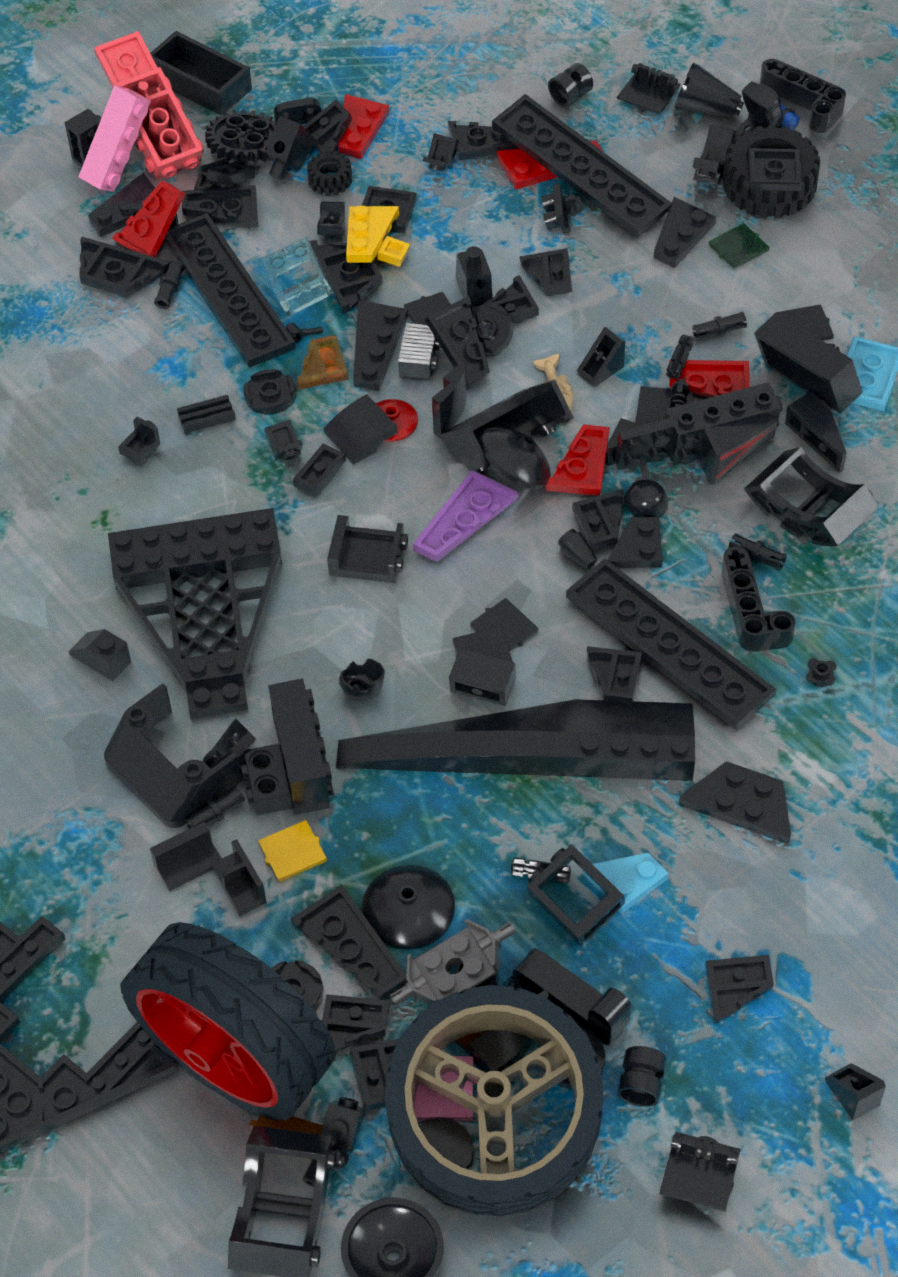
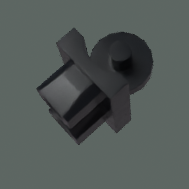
(563, 208)

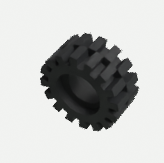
(329, 163)

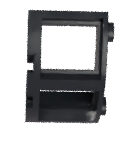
(855, 501)
(272, 1257)

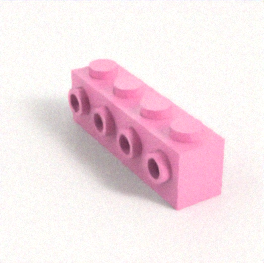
(114, 138)

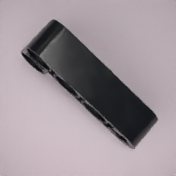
(806, 90)
(754, 628)
(600, 1013)

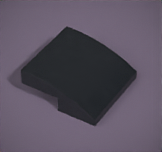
(450, 401)
(360, 429)

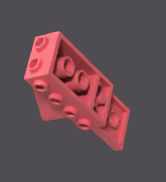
(165, 133)

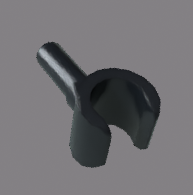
(298, 334)

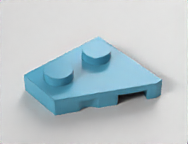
(632, 876)

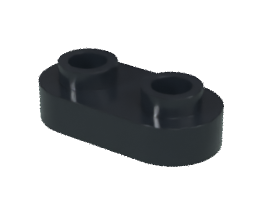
(298, 110)

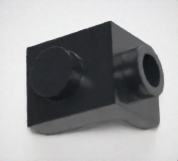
(441, 152)
(331, 219)
(283, 440)
(141, 441)
(343, 1122)

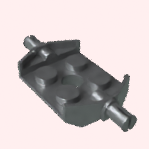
(473, 947)

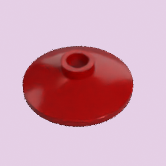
(402, 415)

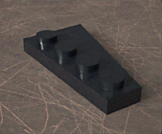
(349, 938)

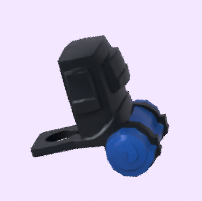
(766, 109)

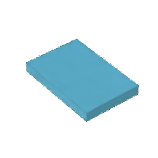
(876, 371)

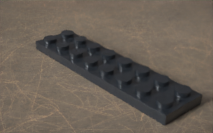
(581, 165)
(229, 290)
(671, 644)

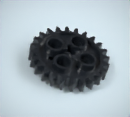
(240, 136)

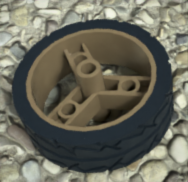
(421, 1061)

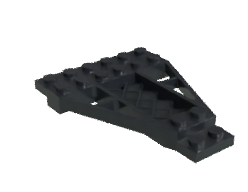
(207, 551)

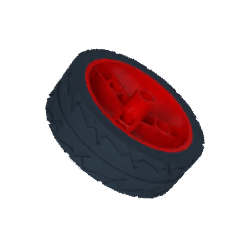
(229, 1020)

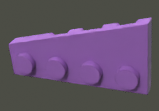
(465, 512)

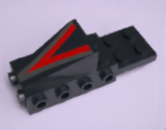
(718, 432)

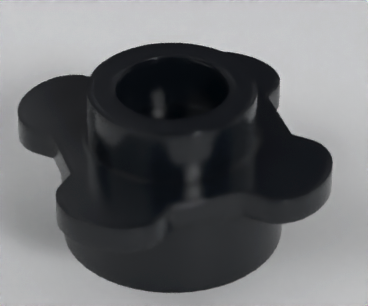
(821, 679)

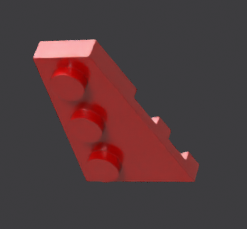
(365, 123)
(150, 225)
(714, 377)
(584, 463)

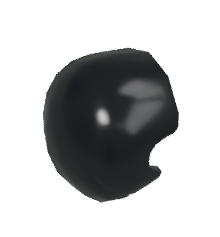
(646, 498)
(362, 680)

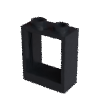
(592, 920)

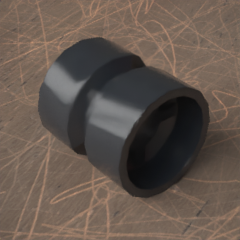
(570, 84)
(641, 1080)

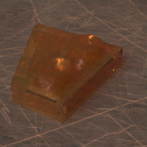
(323, 363)

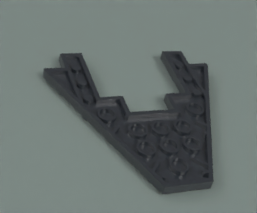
(65, 1091)

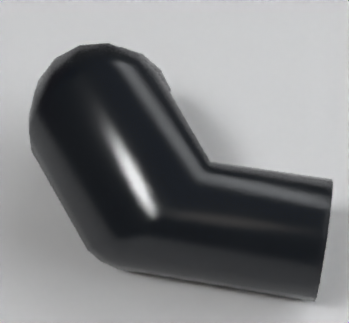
(310, 1174)

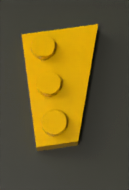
(366, 231)

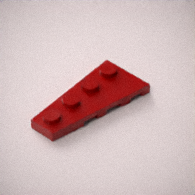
(523, 169)

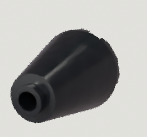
(707, 95)

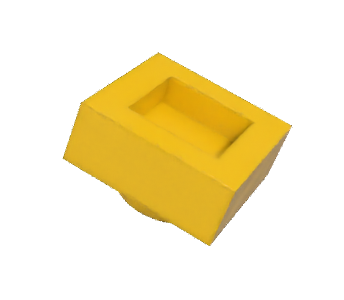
(393, 251)

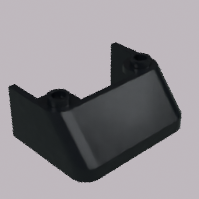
(528, 411)
(164, 789)

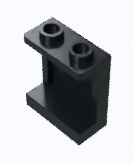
(366, 552)

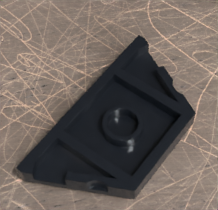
(117, 268)
(348, 280)
(742, 800)

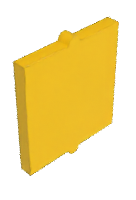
(292, 851)

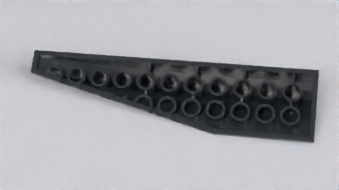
(542, 740)

